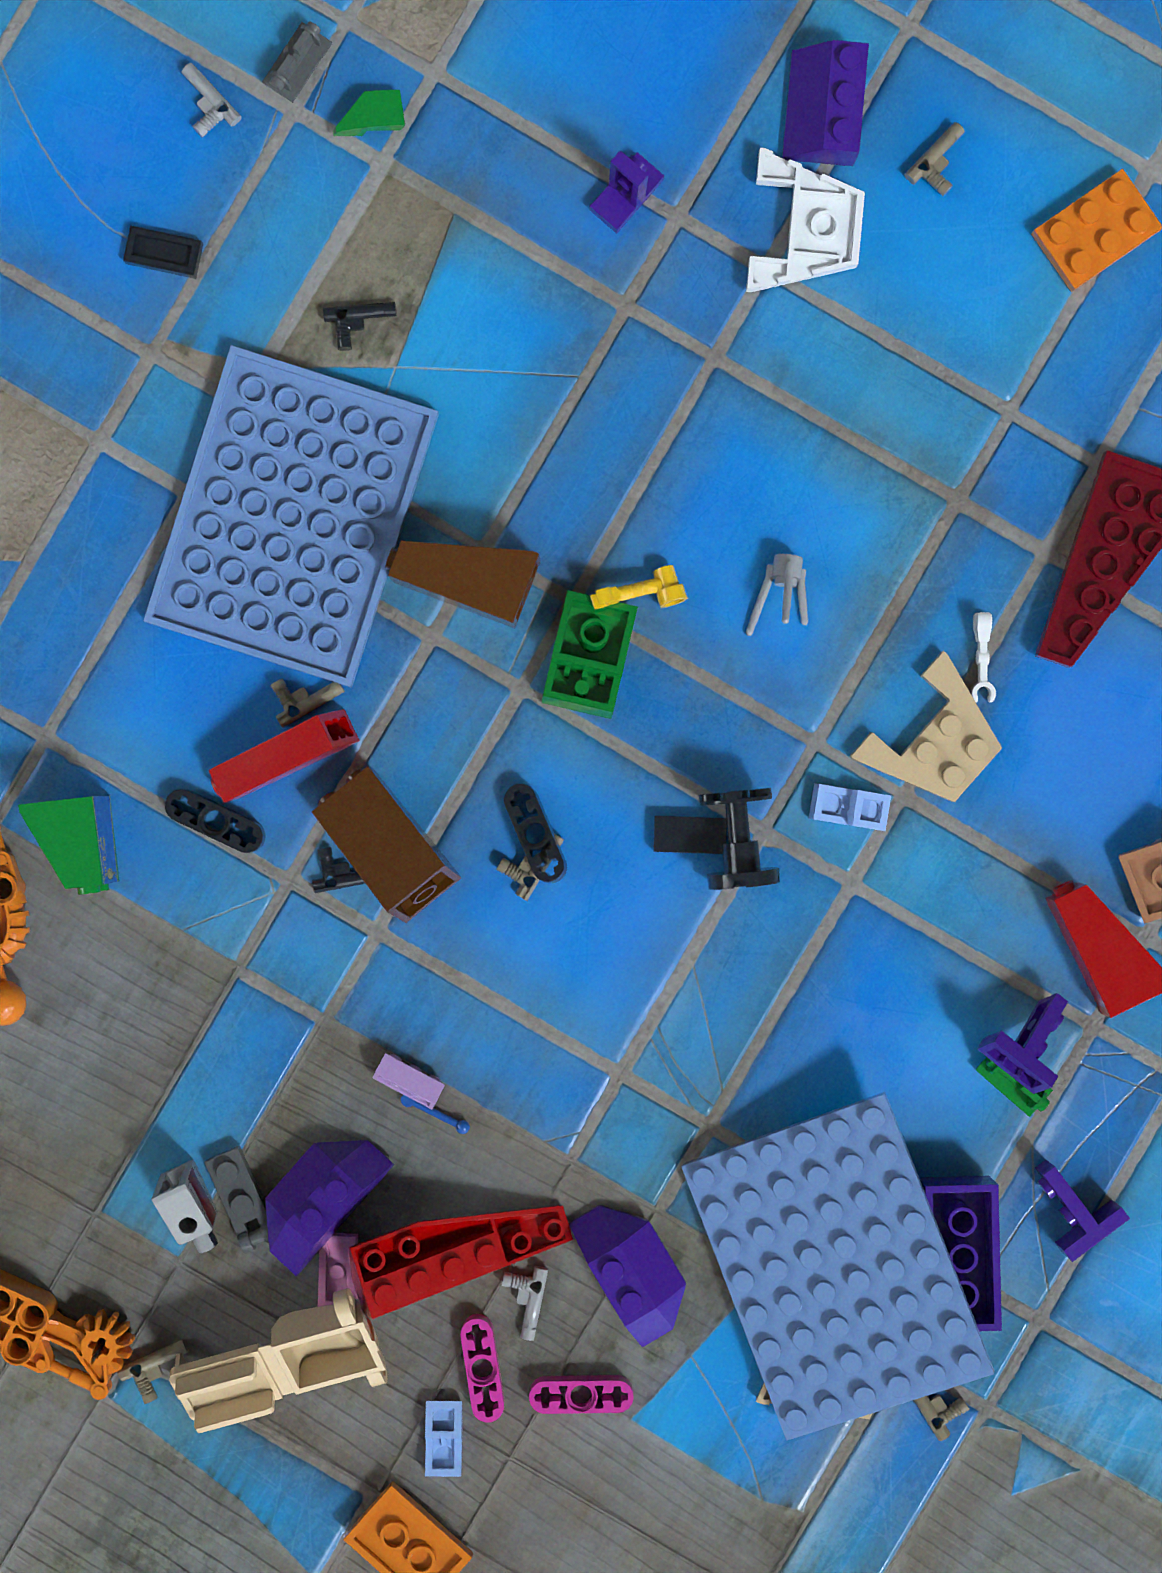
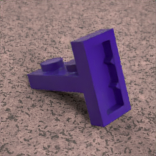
(630, 185)
(1021, 1056)
(1090, 1227)

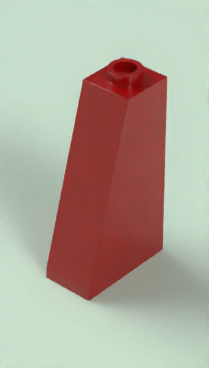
(283, 755)
(1108, 955)

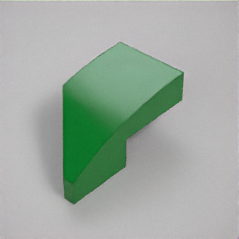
(373, 112)

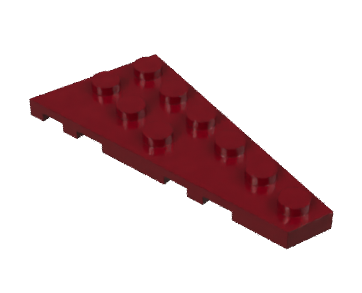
(1108, 555)

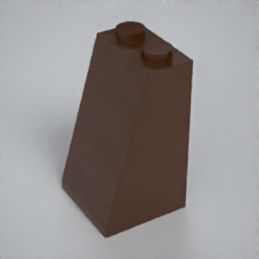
(469, 577)
(385, 845)

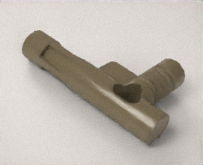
(935, 161)
(302, 700)
(524, 870)
(151, 1368)
(937, 1408)

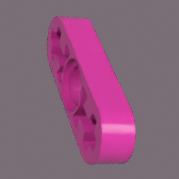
(476, 1395)
(555, 1406)

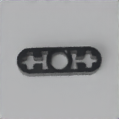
(195, 801)
(515, 812)

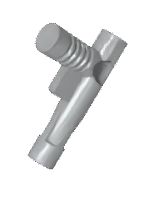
(209, 103)
(528, 1296)

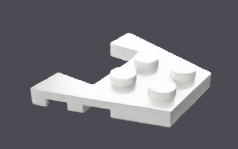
(822, 225)

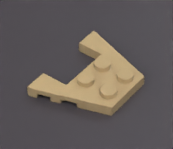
(948, 749)

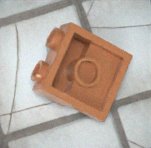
(1144, 877)

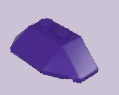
(320, 1197)
(631, 1270)

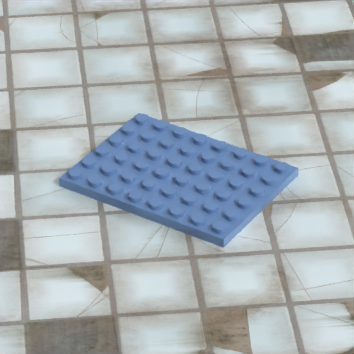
(291, 516)
(837, 1267)

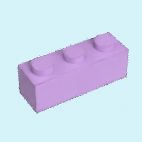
(409, 1080)

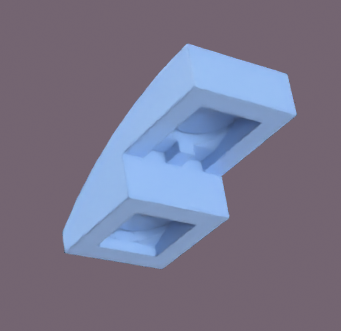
(849, 807)
(443, 1438)

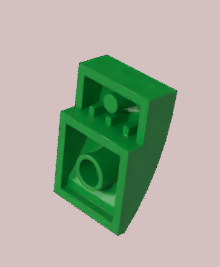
(589, 656)

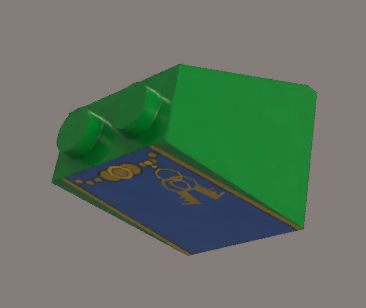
(76, 840)

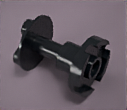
(741, 853)

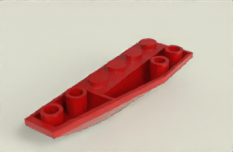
(448, 1252)

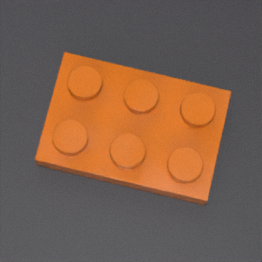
(1097, 230)
(405, 1538)

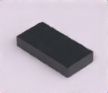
(163, 252)
(689, 834)

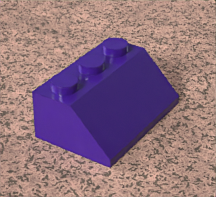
(825, 103)

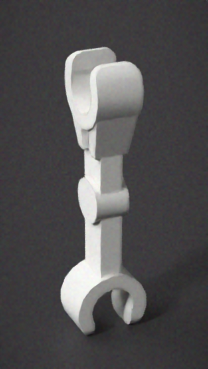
(982, 628)

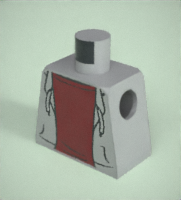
(186, 1206)

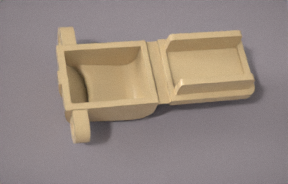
(305, 1354)

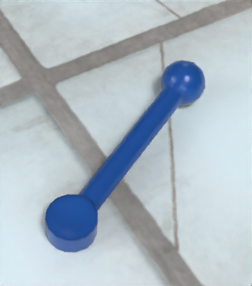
(461, 1126)

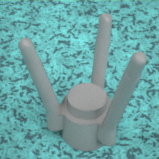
(788, 574)

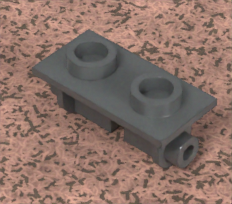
(297, 61)

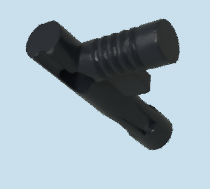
(355, 319)
(340, 872)

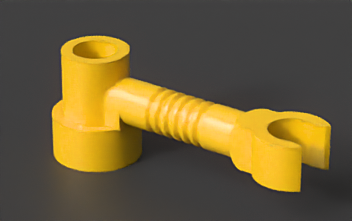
(664, 585)

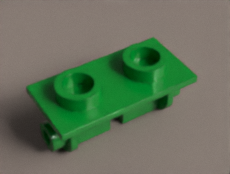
(1013, 1089)

